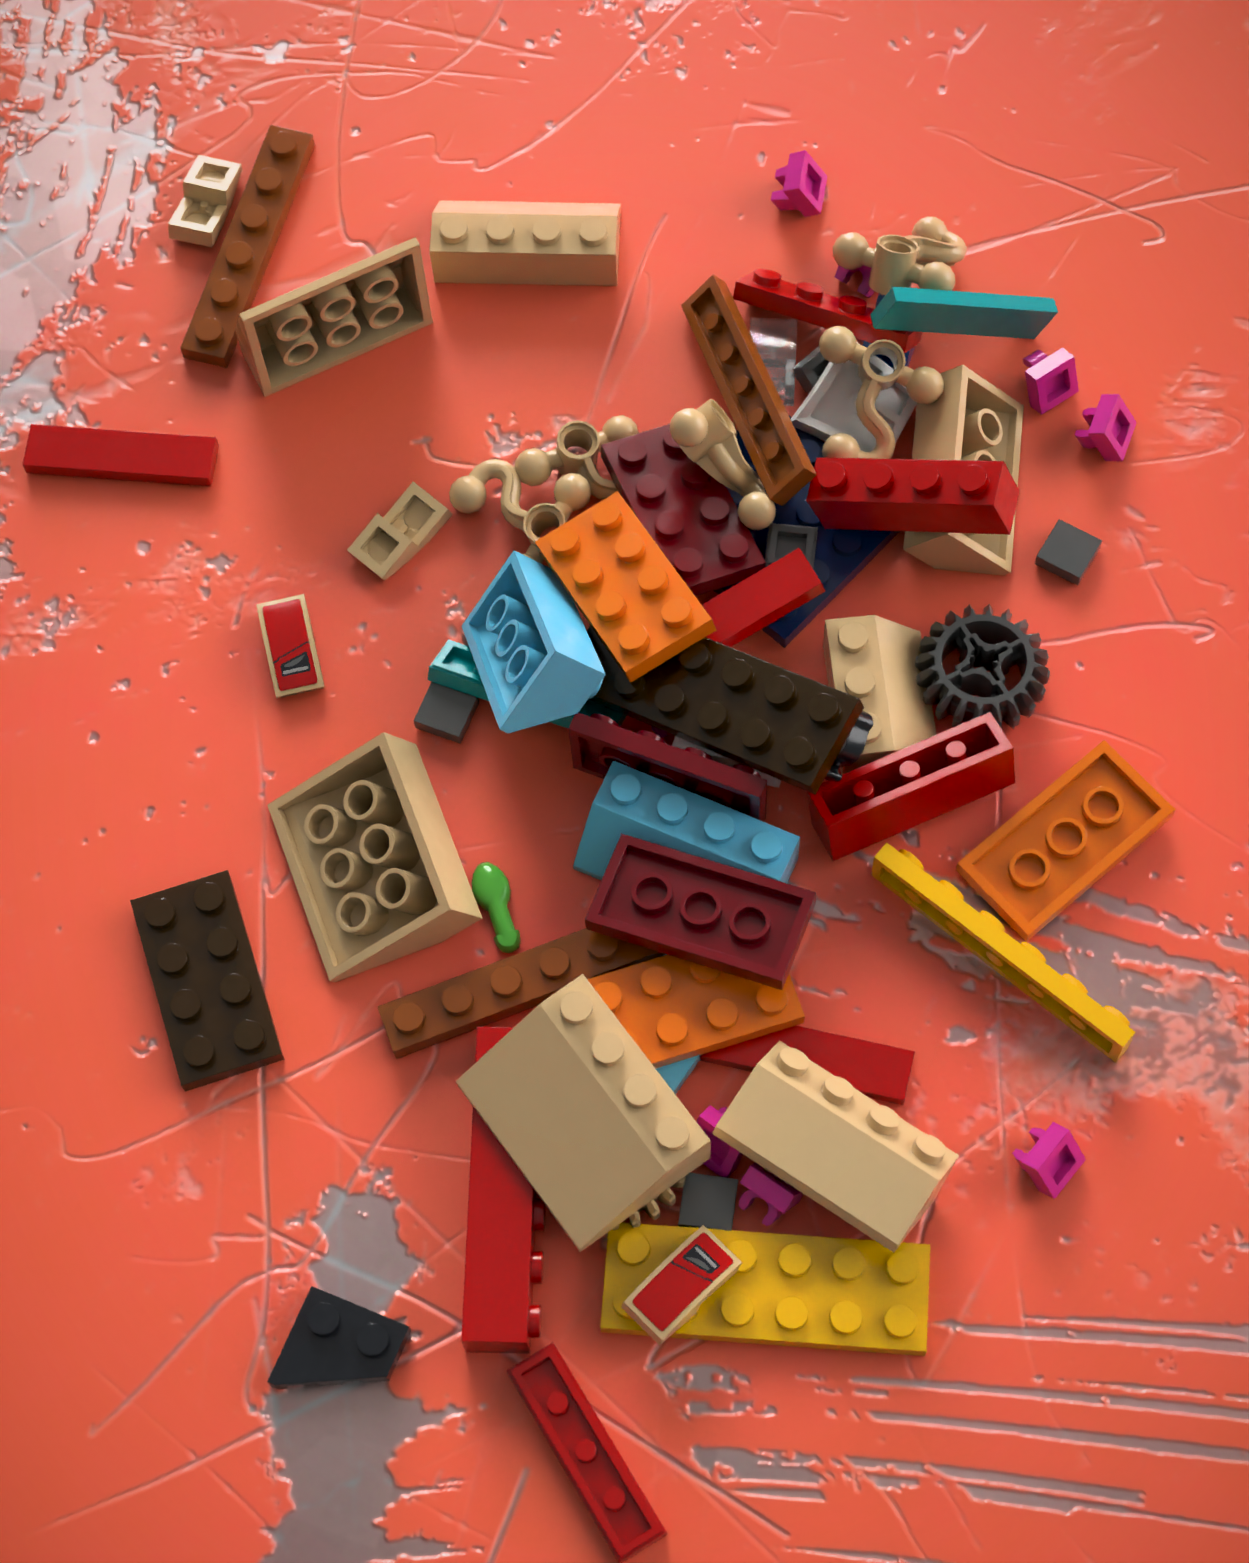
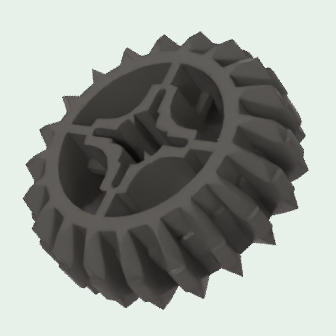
(991, 646)

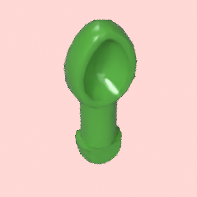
(493, 894)

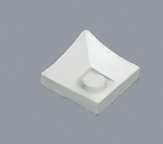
(832, 405)

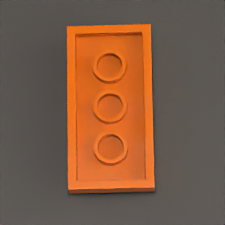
(625, 586)
(1065, 840)
(691, 1009)

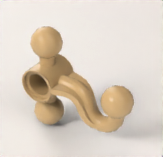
(901, 260)
(922, 384)
(711, 442)
(536, 465)
(570, 492)

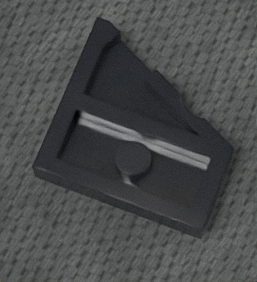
(338, 1344)

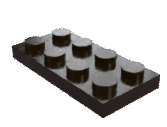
(206, 980)

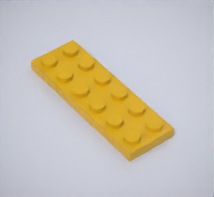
(785, 1290)

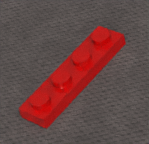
(811, 305)

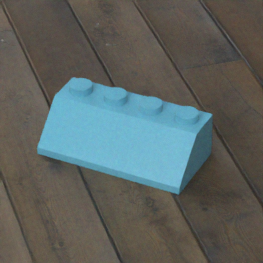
(531, 647)
(682, 821)

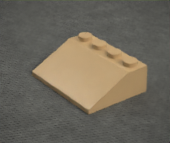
(335, 318)
(373, 858)
(584, 1113)

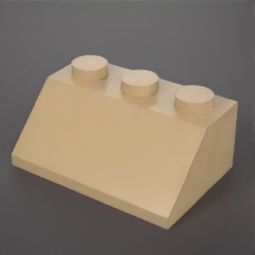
(877, 665)

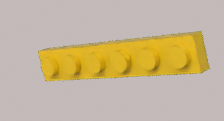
(1017, 962)

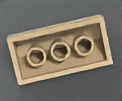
(525, 243)
(967, 424)
(836, 1145)

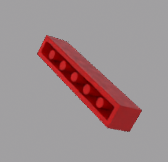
(499, 1242)

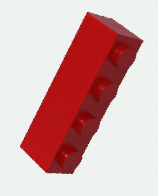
(914, 495)
(912, 786)

